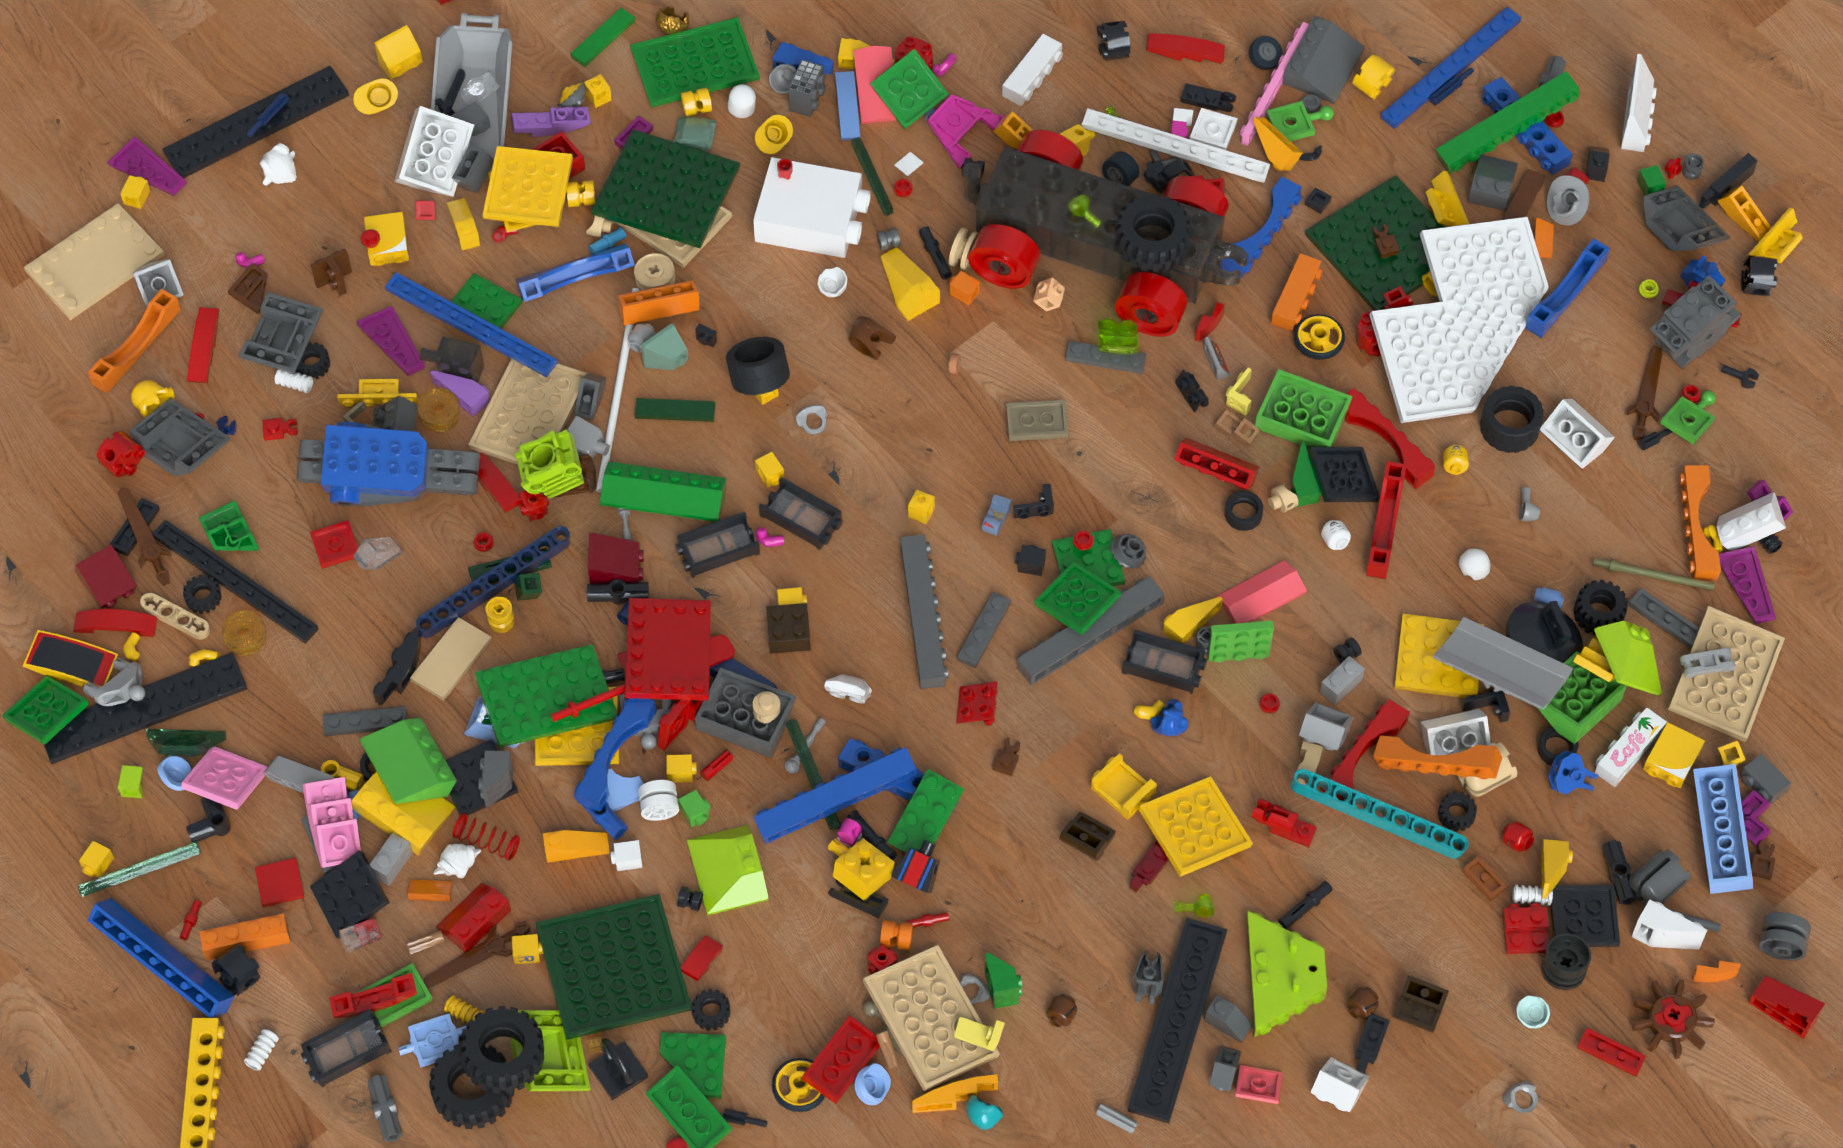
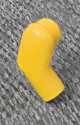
(1148, 712)

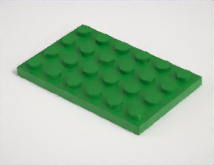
(694, 59)
(527, 692)

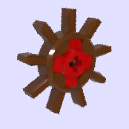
(1676, 1008)

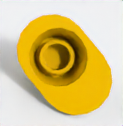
(375, 96)
(773, 134)

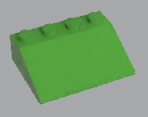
(1302, 411)
(1582, 702)
(409, 762)

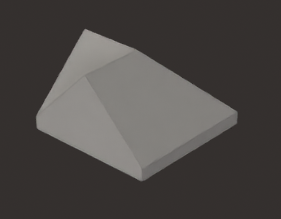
(154, 277)

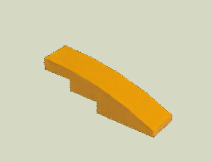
(946, 1096)

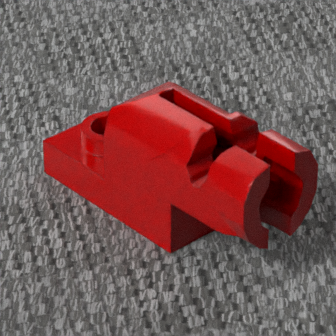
(1284, 822)

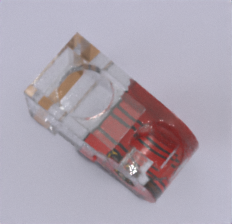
(359, 935)

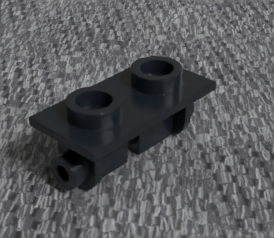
(1188, 386)

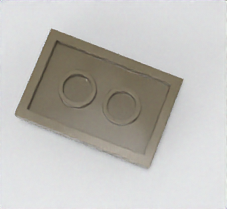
(1037, 420)

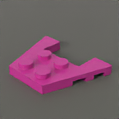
(955, 120)

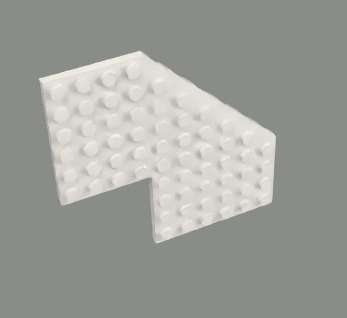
(1452, 349)

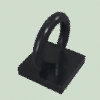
(617, 1069)

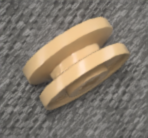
(961, 248)
(654, 271)

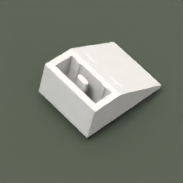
(1667, 929)

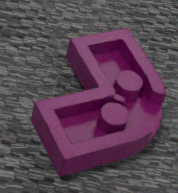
(1752, 808)

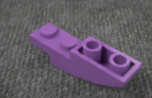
(551, 122)

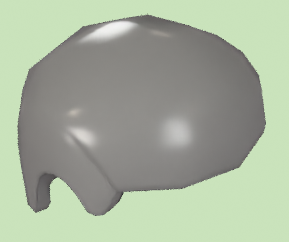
(782, 77)

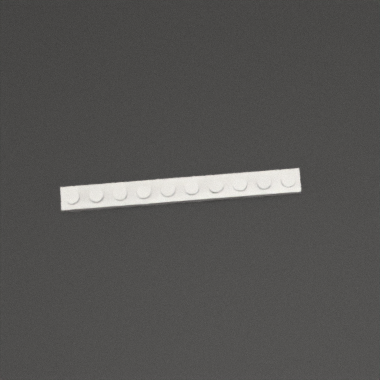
(1175, 145)

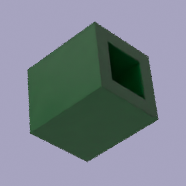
(528, 586)

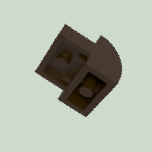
(1087, 835)
(1420, 1004)

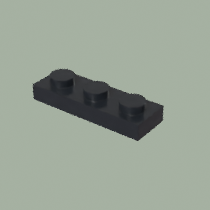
(125, 538)

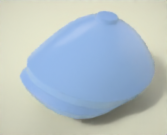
(174, 771)
(872, 1084)

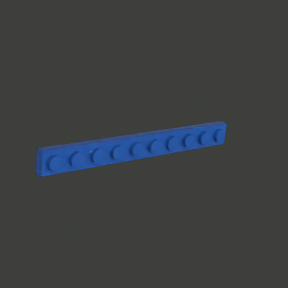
(1450, 67)
(471, 324)

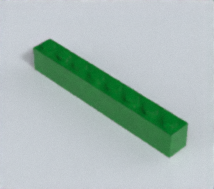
(1508, 122)

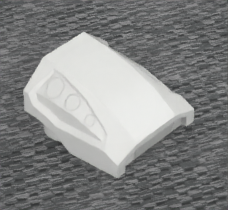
(850, 686)

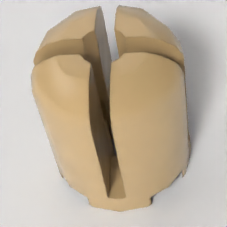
(1479, 787)

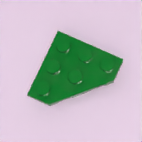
(699, 1057)

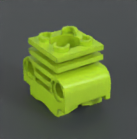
(550, 464)

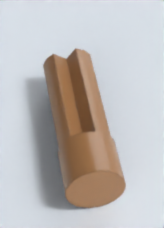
(425, 942)
(887, 1049)

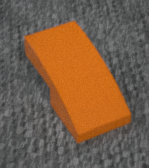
(1723, 971)

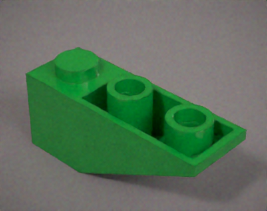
(1304, 479)

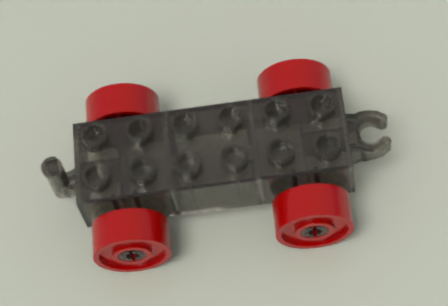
(1028, 214)

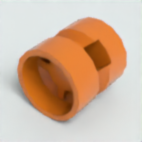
(896, 935)

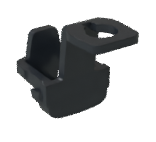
(1159, 175)

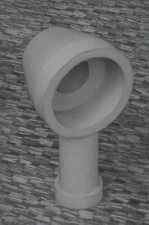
(1528, 511)

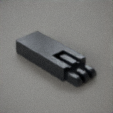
(1729, 180)

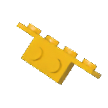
(1446, 202)
(1779, 239)
(375, 392)

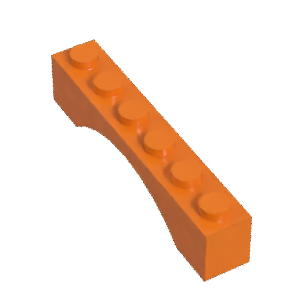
(157, 316)
(1704, 558)
(1477, 761)

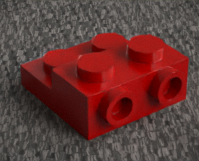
(1525, 929)

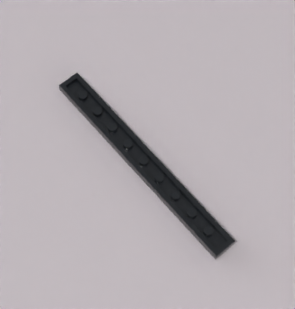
(235, 581)

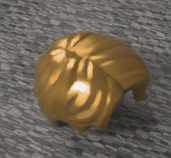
(670, 22)

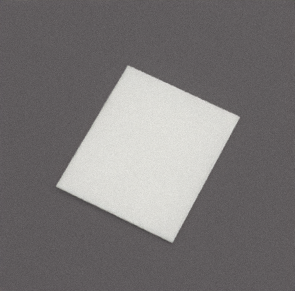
(908, 163)

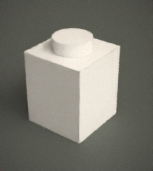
(627, 855)

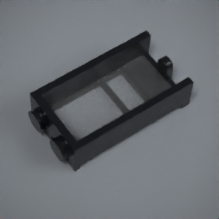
(802, 514)
(717, 544)
(1164, 661)
(345, 1048)

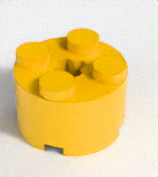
(1374, 76)

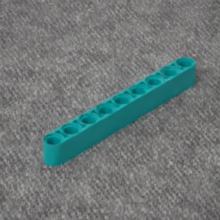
(1389, 813)

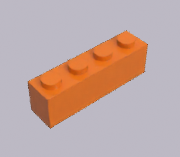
(1296, 292)
(658, 302)
(250, 935)

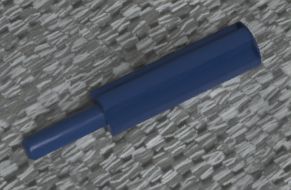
(1449, 87)
(268, 113)

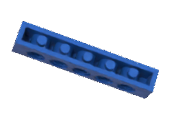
(1500, 95)
(857, 749)

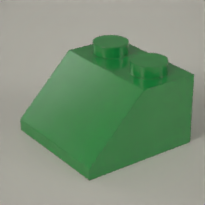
(1002, 982)

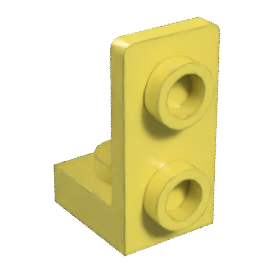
(1236, 400)
(978, 1033)

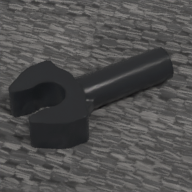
(1743, 376)

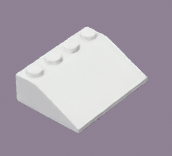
(1639, 108)
(433, 151)

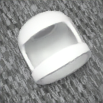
(742, 101)

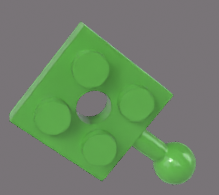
(1297, 113)
(1685, 409)

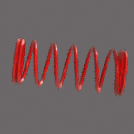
(515, 838)

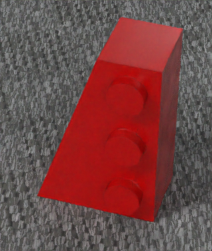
(1787, 1005)

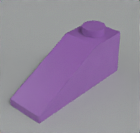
(469, 393)

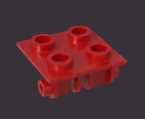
(977, 703)

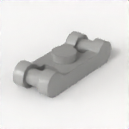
(1707, 662)

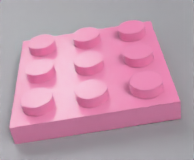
(224, 777)

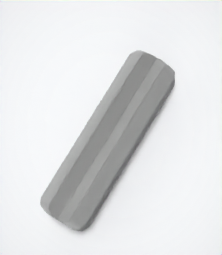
(1116, 1118)

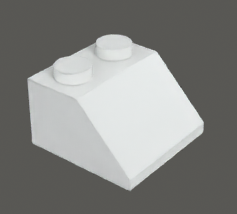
(1339, 1084)

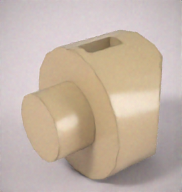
(600, 226)
(1282, 499)
(766, 707)

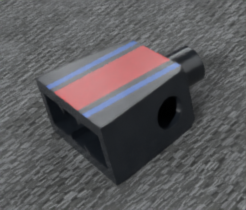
(918, 868)

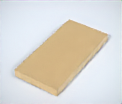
(451, 658)

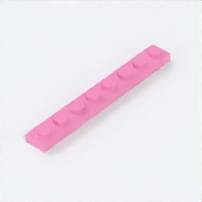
(1271, 89)

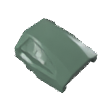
(695, 132)

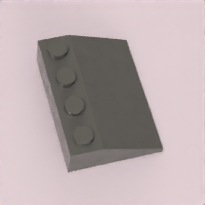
(1323, 60)
(731, 716)

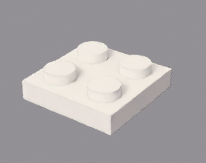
(1213, 129)

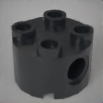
(1114, 40)
(1758, 275)
(236, 970)

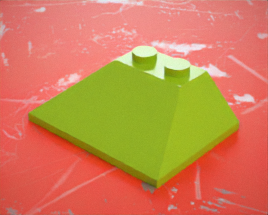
(1630, 655)
(728, 869)
(563, 1059)

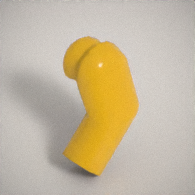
(1711, 530)
(129, 647)
(202, 655)

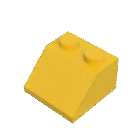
(398, 52)

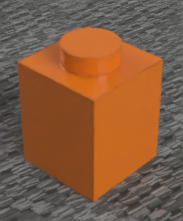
(964, 287)

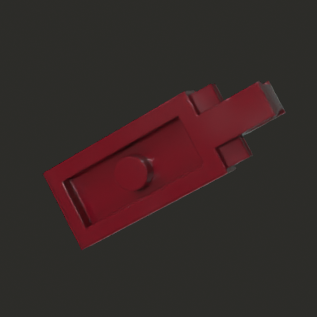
(1149, 867)

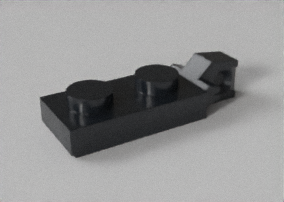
(1371, 1041)

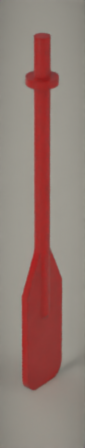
(720, 651)

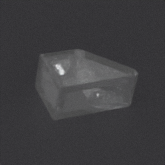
(376, 552)

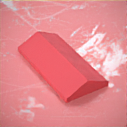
(870, 64)
(1262, 593)

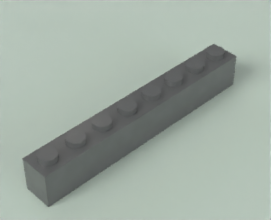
(922, 611)
(1069, 644)

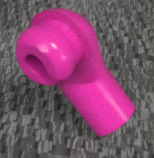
(945, 66)
(244, 261)
(768, 541)

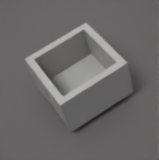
(1326, 726)

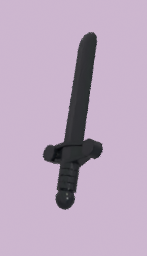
(446, 106)

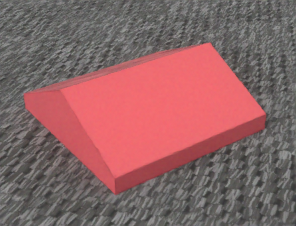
(1259, 1084)

